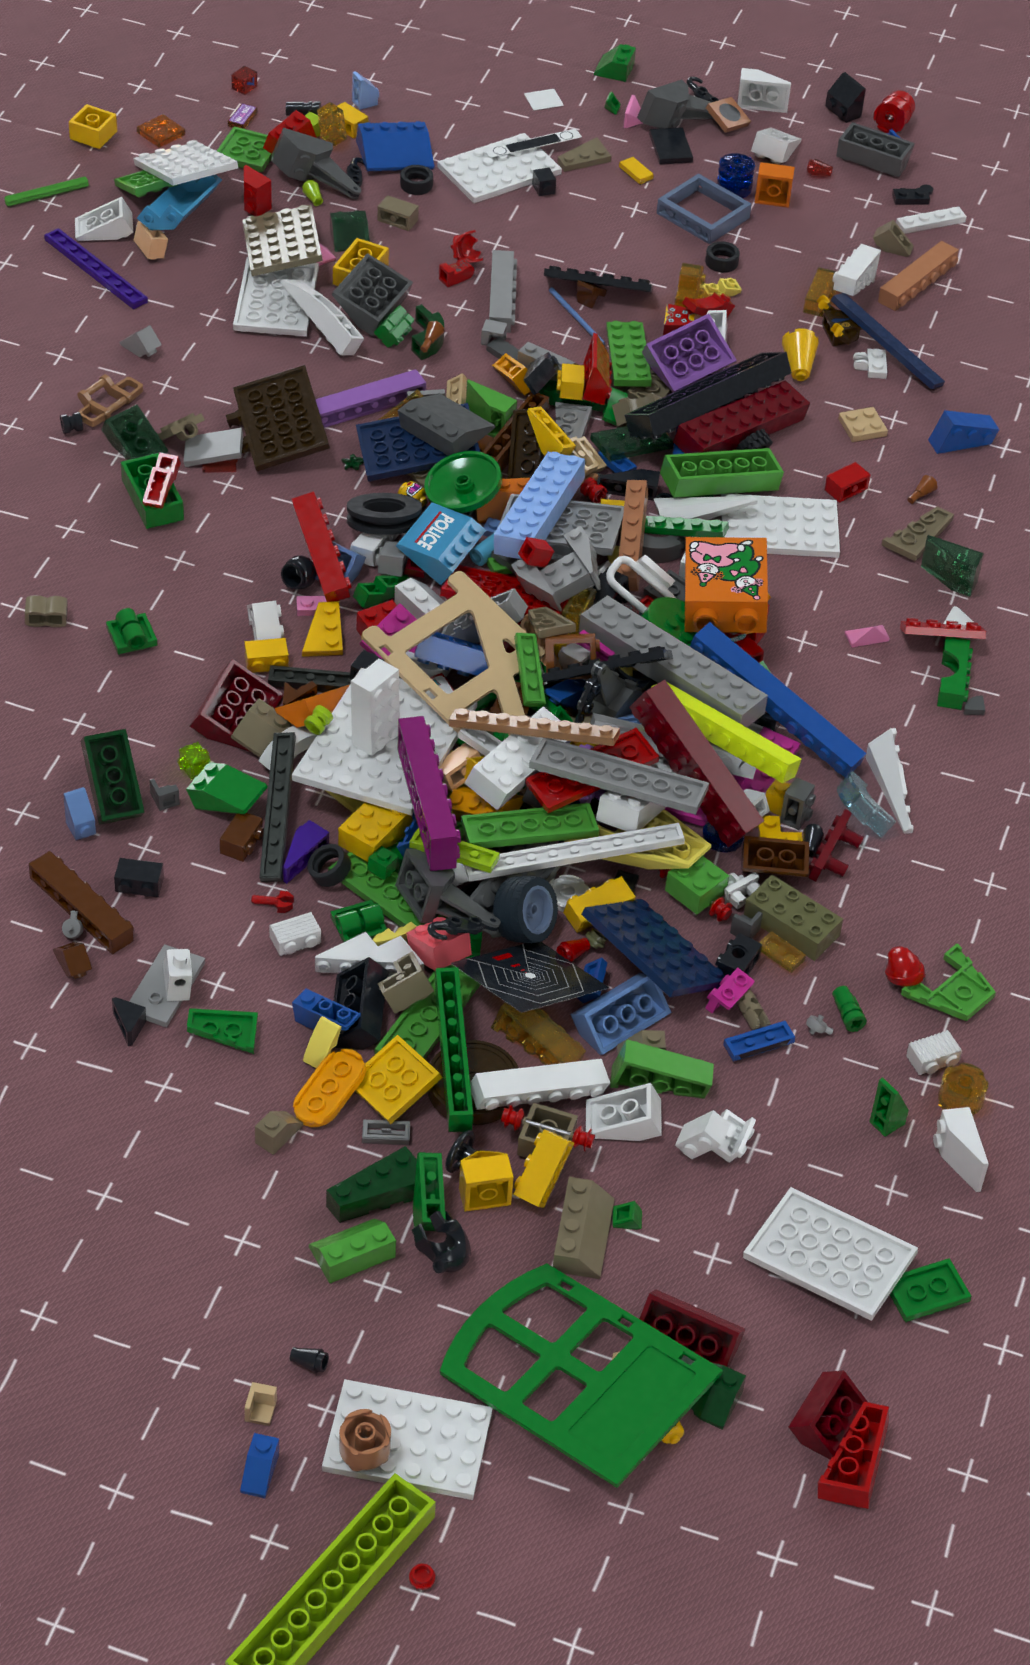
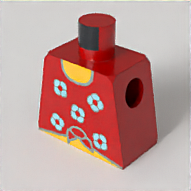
(676, 317)

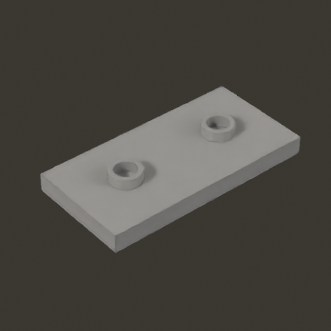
(152, 991)

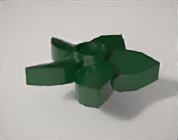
(353, 462)

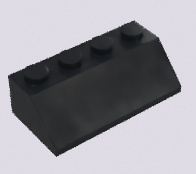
(359, 991)

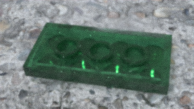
(618, 444)

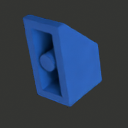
(260, 1465)

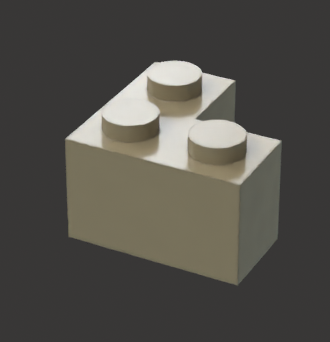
(407, 984)

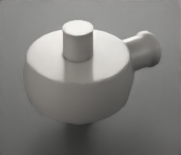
(72, 927)
(818, 1025)

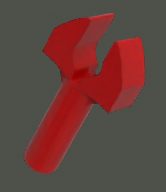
(283, 901)

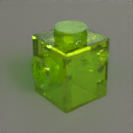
(193, 759)

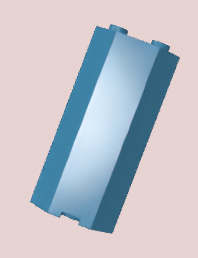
(178, 203)

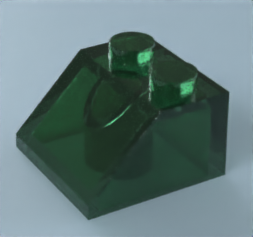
(347, 227)

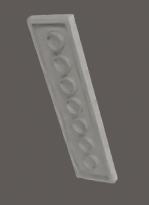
(619, 775)

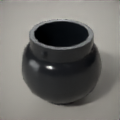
(298, 572)

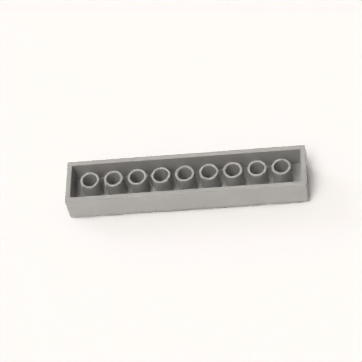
(688, 670)

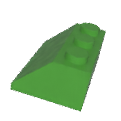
(354, 1249)

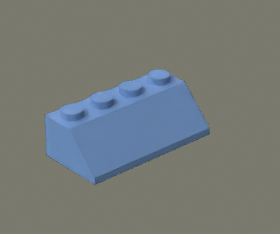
(621, 1013)

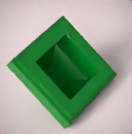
(612, 103)

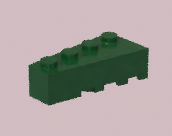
(374, 1187)

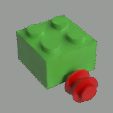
(699, 887)

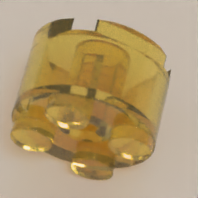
(962, 1088)

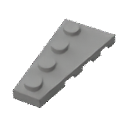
(573, 418)

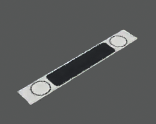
(532, 143)

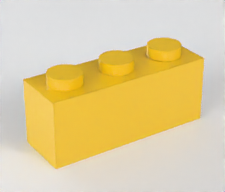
(610, 892)
(542, 1168)

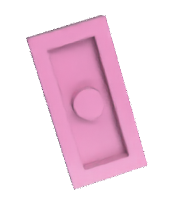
(307, 604)

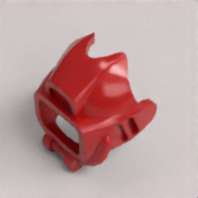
(465, 247)

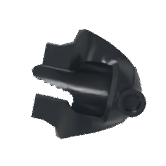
(448, 1255)

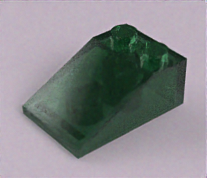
(133, 434)
(952, 564)

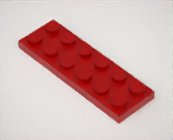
(557, 792)

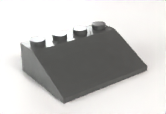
(371, 293)
(443, 423)

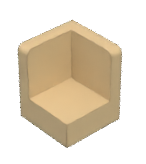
(260, 1404)

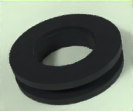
(383, 513)

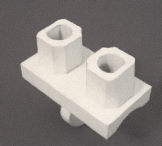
(740, 886)

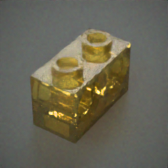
(332, 123)

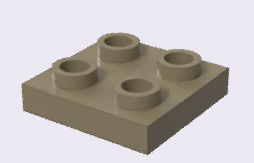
(188, 422)

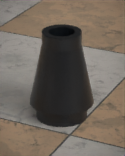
(814, 835)
(310, 1358)

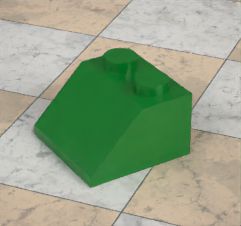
(617, 63)

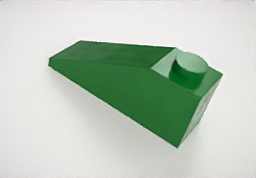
(888, 1110)
(428, 1189)

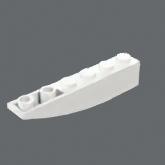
(326, 316)

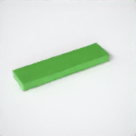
(530, 670)

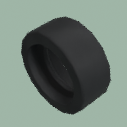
(416, 187)
(719, 264)
(337, 873)

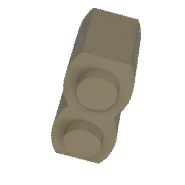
(46, 611)

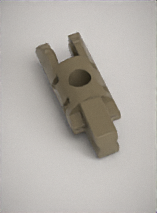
(752, 1011)

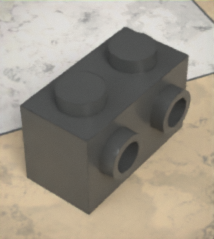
(798, 803)

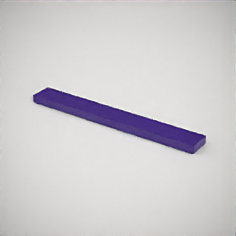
(96, 268)

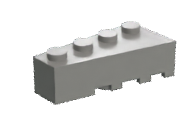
(465, 628)

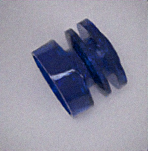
(736, 174)

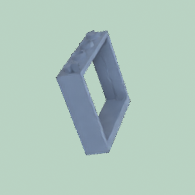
(668, 209)

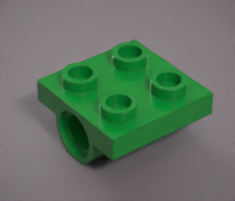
(131, 631)
(359, 919)

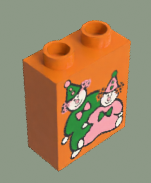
(726, 584)

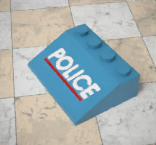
(440, 540)

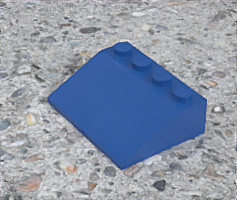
(394, 145)
(452, 653)

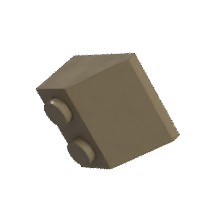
(258, 727)

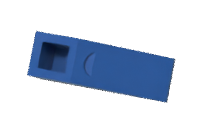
(566, 692)
(311, 1007)

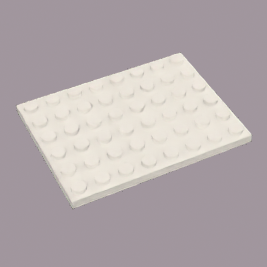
(375, 779)

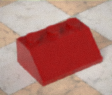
(295, 122)

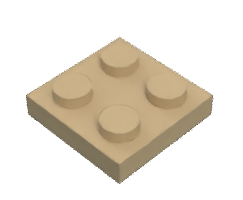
(862, 424)

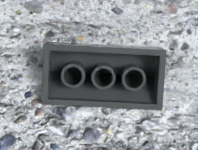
(874, 149)

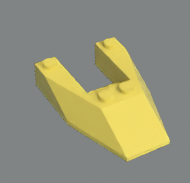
(671, 857)

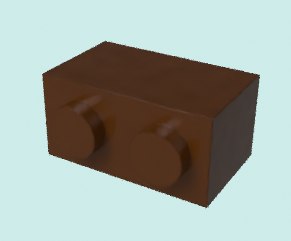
(241, 836)

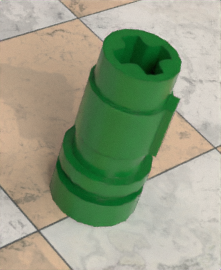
(849, 1009)

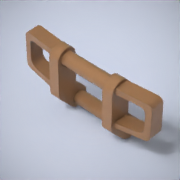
(114, 390)

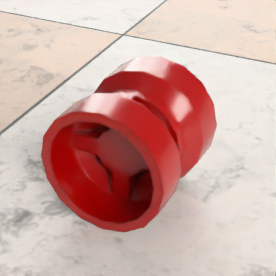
(592, 490)

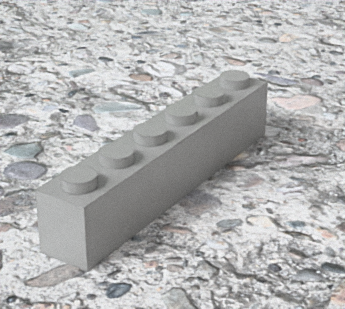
(503, 287)

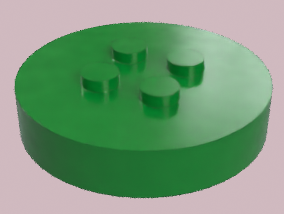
(669, 615)

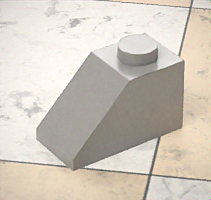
(142, 342)

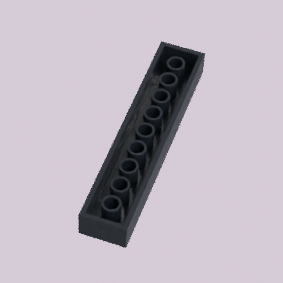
(708, 394)

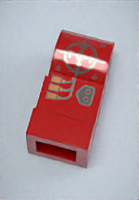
(455, 272)

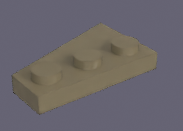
(585, 155)
(549, 623)

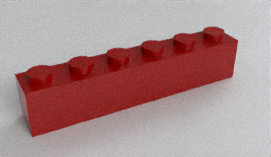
(320, 546)

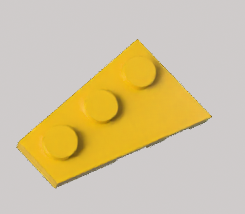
(325, 631)

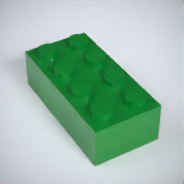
(135, 476)

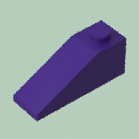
(304, 844)

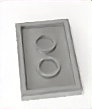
(213, 447)

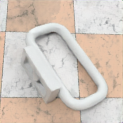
(648, 571)

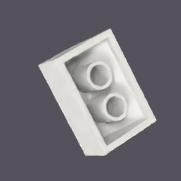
(416, 597)

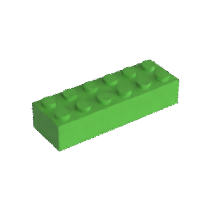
(721, 472)

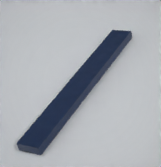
(888, 341)

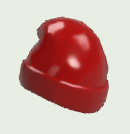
(904, 967)

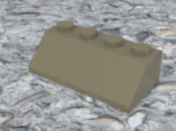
(583, 1229)

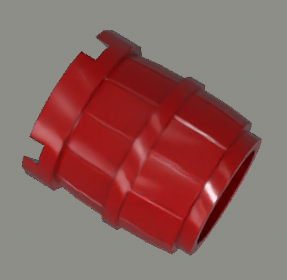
(894, 111)

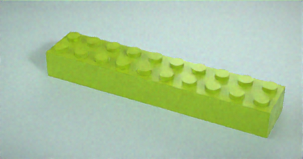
(339, 1578)

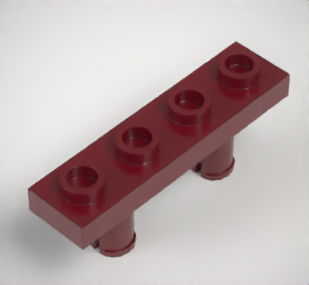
(825, 858)

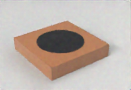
(728, 114)

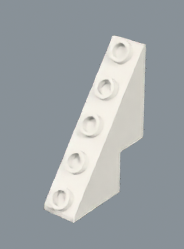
(359, 948)

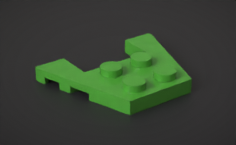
(960, 994)

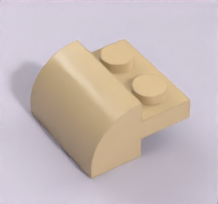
(585, 450)

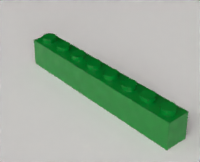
(453, 1050)

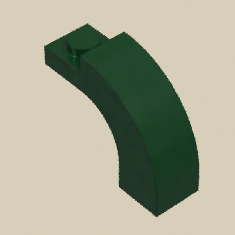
(422, 317)

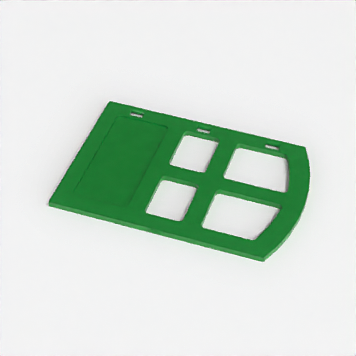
(622, 1407)

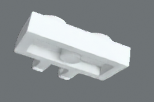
(873, 362)

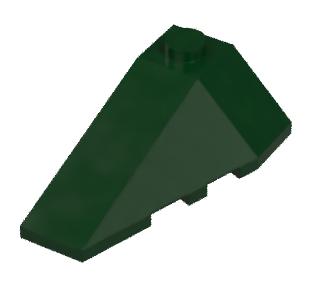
(721, 1398)

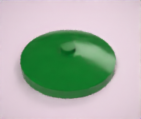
(463, 481)

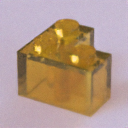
(690, 283)

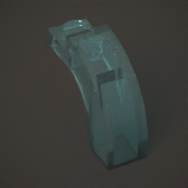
(856, 798)

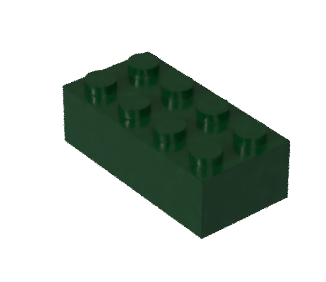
(112, 776)

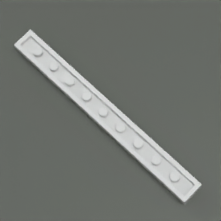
(582, 851)

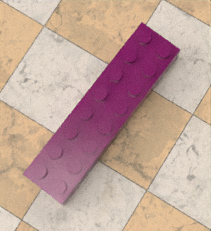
(428, 793)

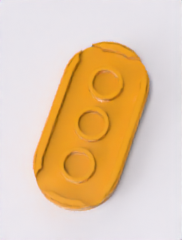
(329, 1088)

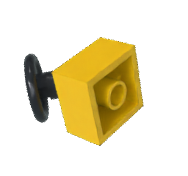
(484, 1175)

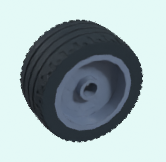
(526, 909)

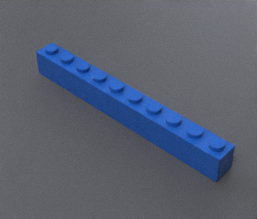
(782, 702)

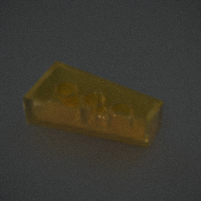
(538, 1035)

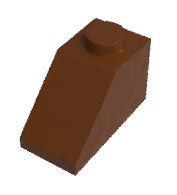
(73, 959)

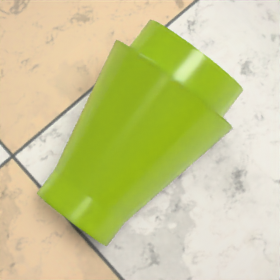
(312, 191)

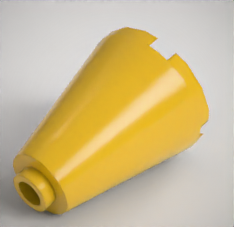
(801, 351)

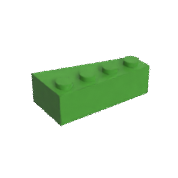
(665, 1070)

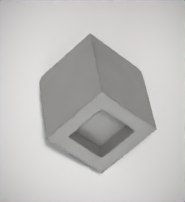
(493, 329)

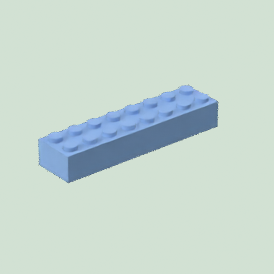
(540, 503)

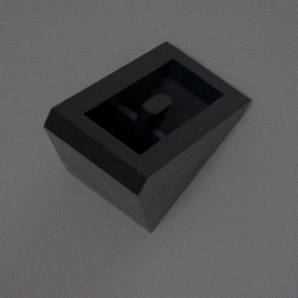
(129, 1017)

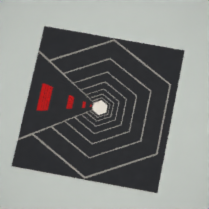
(529, 976)

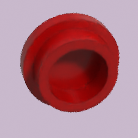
(422, 1576)

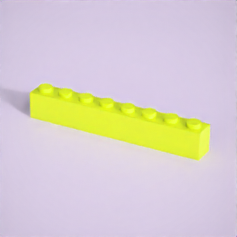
(740, 740)

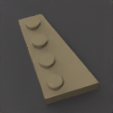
(912, 540)

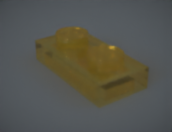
(782, 952)

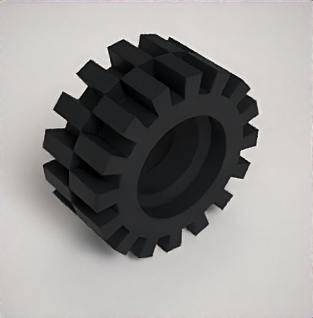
(755, 441)

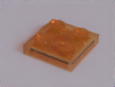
(160, 130)

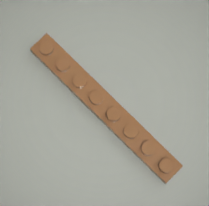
(534, 727)

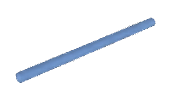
(573, 312)

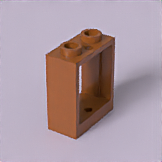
(569, 639)

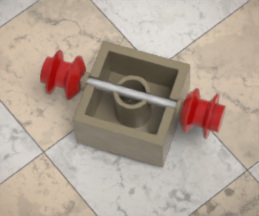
(547, 1118)

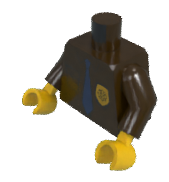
(837, 325)

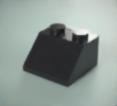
(846, 98)

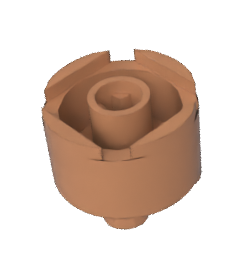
(365, 1440)

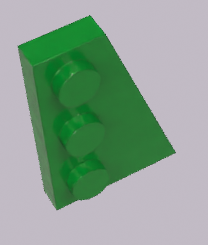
(226, 1027)

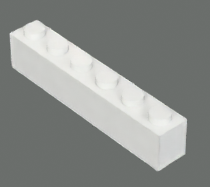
(539, 1084)

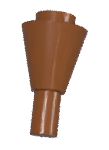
(433, 332)
(926, 485)

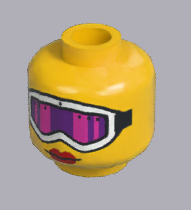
(413, 490)

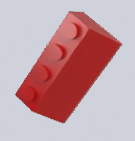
(597, 372)

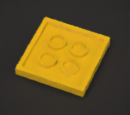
(396, 1079)

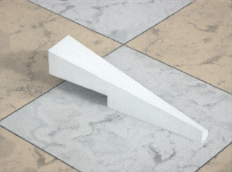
(701, 507)
(889, 773)

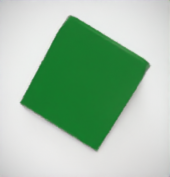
(627, 1216)

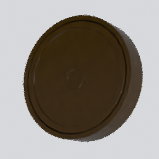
(481, 1058)

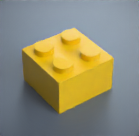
(93, 126)

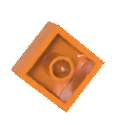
(774, 184)

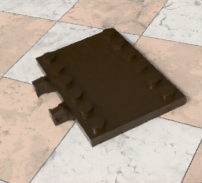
(279, 418)

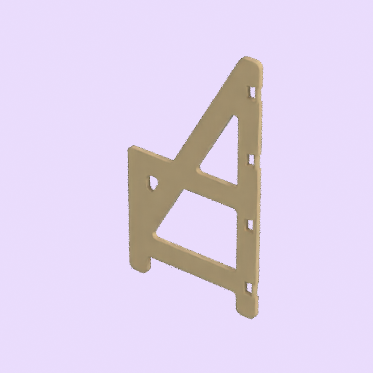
(492, 628)

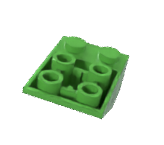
(490, 405)

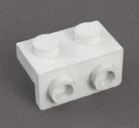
(736, 1137)

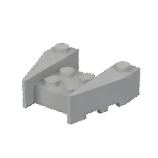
(564, 577)

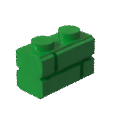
(394, 326)

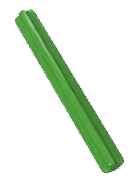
(46, 191)

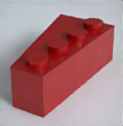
(855, 1465)

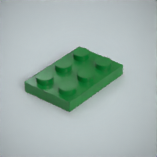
(929, 1290)

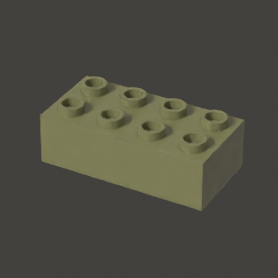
(794, 917)

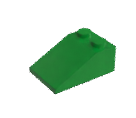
(224, 789)

